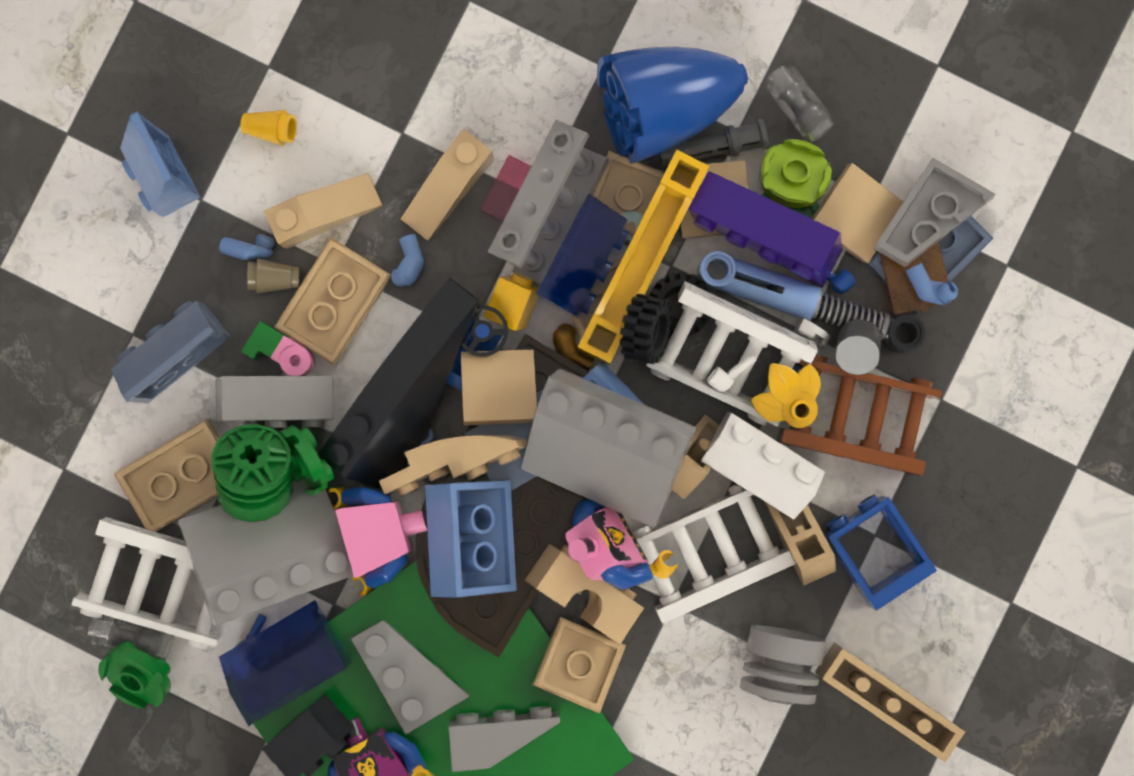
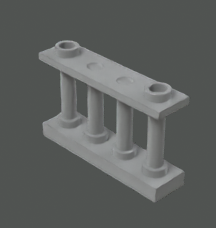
(548, 201)

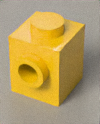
(514, 299)

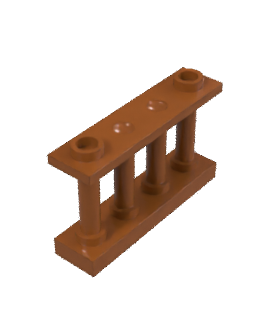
(868, 449)

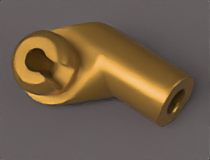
(566, 346)

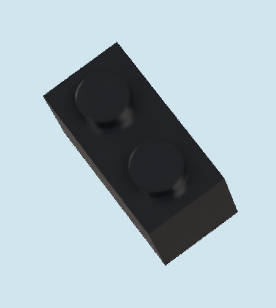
(308, 738)

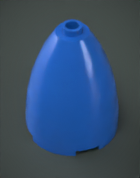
(665, 96)

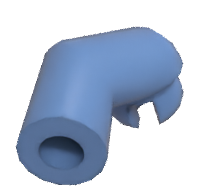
(247, 251)
(412, 263)
(931, 290)

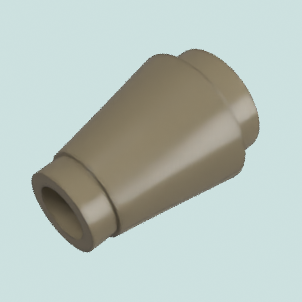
(271, 276)

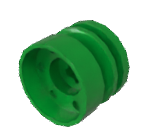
(252, 472)

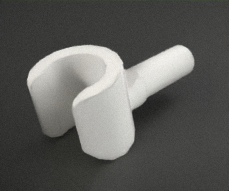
(723, 381)

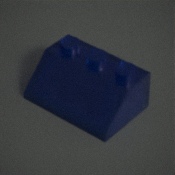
(583, 258)
(282, 662)

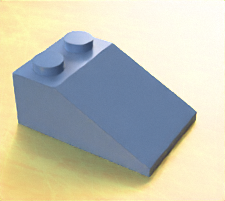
(156, 167)

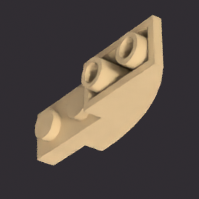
(461, 454)

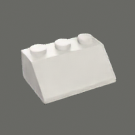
(762, 466)

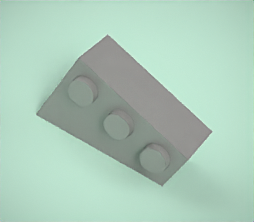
(274, 400)

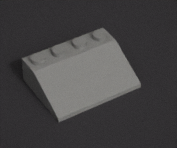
(606, 447)
(267, 561)

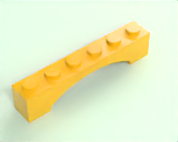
(643, 254)

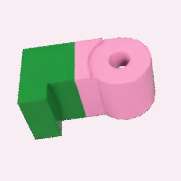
(292, 356)

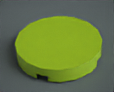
(795, 173)

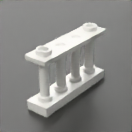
(728, 319)
(151, 546)
(737, 572)

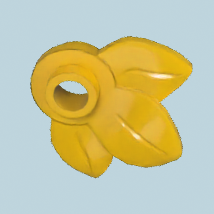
(788, 391)

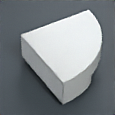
(813, 332)

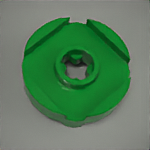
(305, 461)
(135, 676)

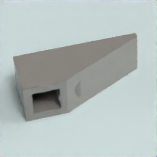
(488, 740)

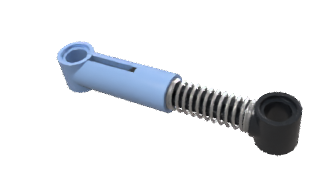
(804, 299)

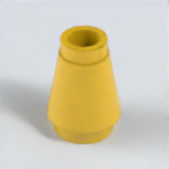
(270, 126)

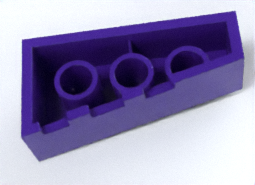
(766, 228)

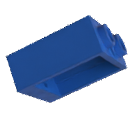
(899, 581)

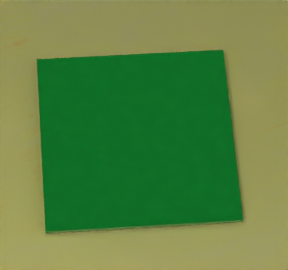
(575, 747)

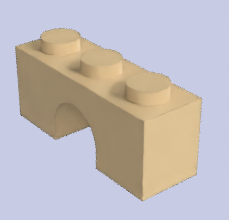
(608, 607)

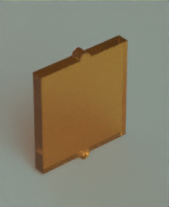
(900, 289)

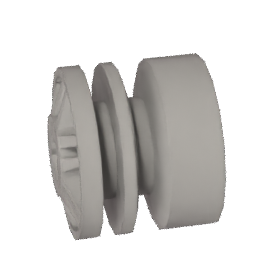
(782, 664)

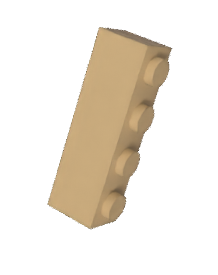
(889, 702)

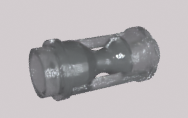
(811, 116)
(111, 631)

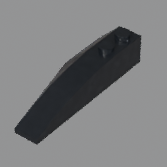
(403, 393)

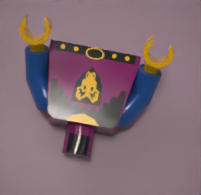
(377, 755)

